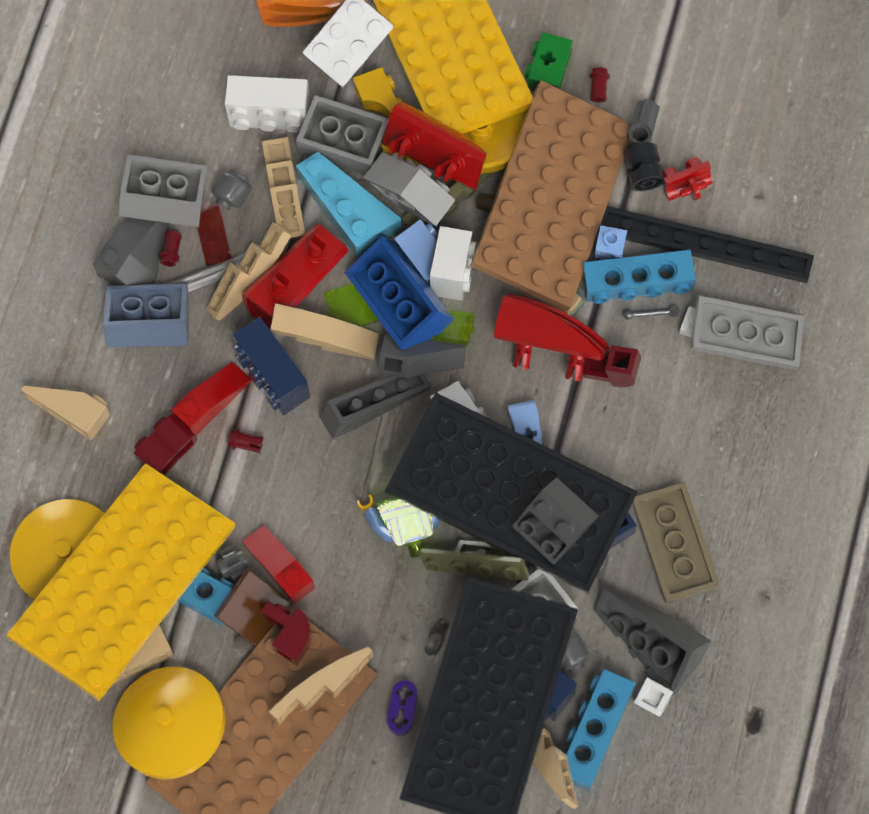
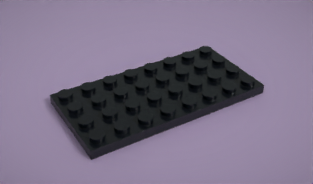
(488, 475)
(489, 702)

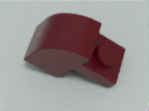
(617, 367)
(295, 635)

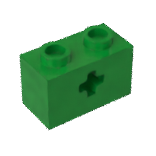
(549, 50)

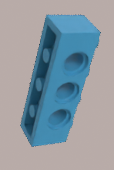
(677, 263)
(206, 606)
(618, 691)

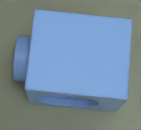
(610, 243)

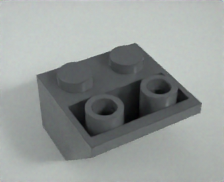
(555, 520)

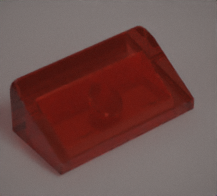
(213, 237)

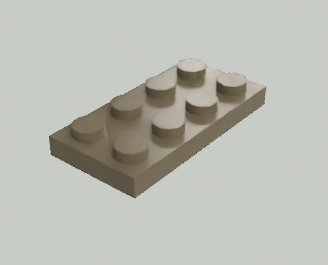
(675, 543)

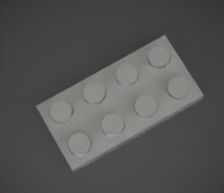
(747, 333)

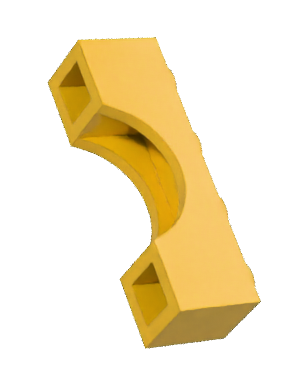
(376, 95)

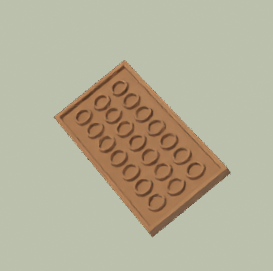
(552, 196)
(256, 753)

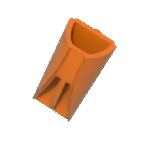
(296, 12)

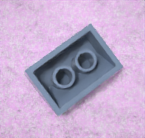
(146, 315)

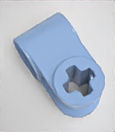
(525, 419)

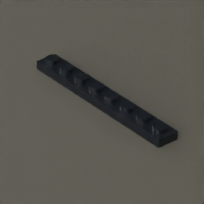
(710, 245)

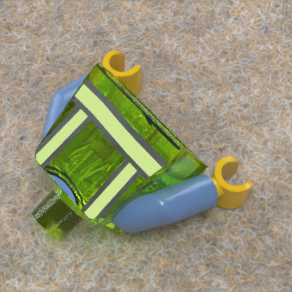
(399, 523)

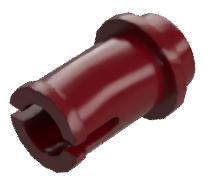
(599, 84)
(169, 254)
(245, 441)

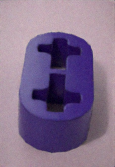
(395, 706)

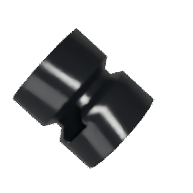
(644, 167)

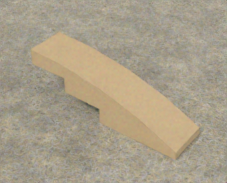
(283, 186)
(252, 267)
(324, 331)
(331, 679)
(555, 769)

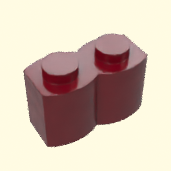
(165, 445)

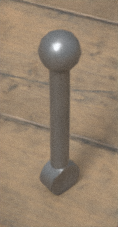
(673, 311)

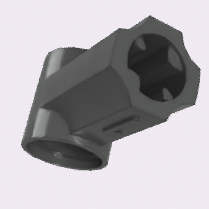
(643, 122)

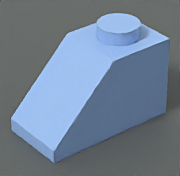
(419, 246)

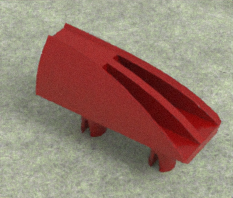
(434, 145)
(294, 273)
(545, 327)

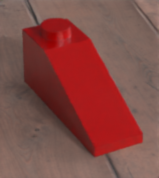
(210, 397)
(279, 564)

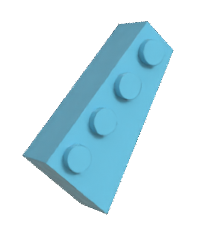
(347, 205)

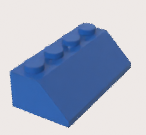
(398, 294)

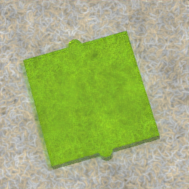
(349, 306)
(458, 330)

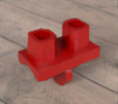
(688, 181)

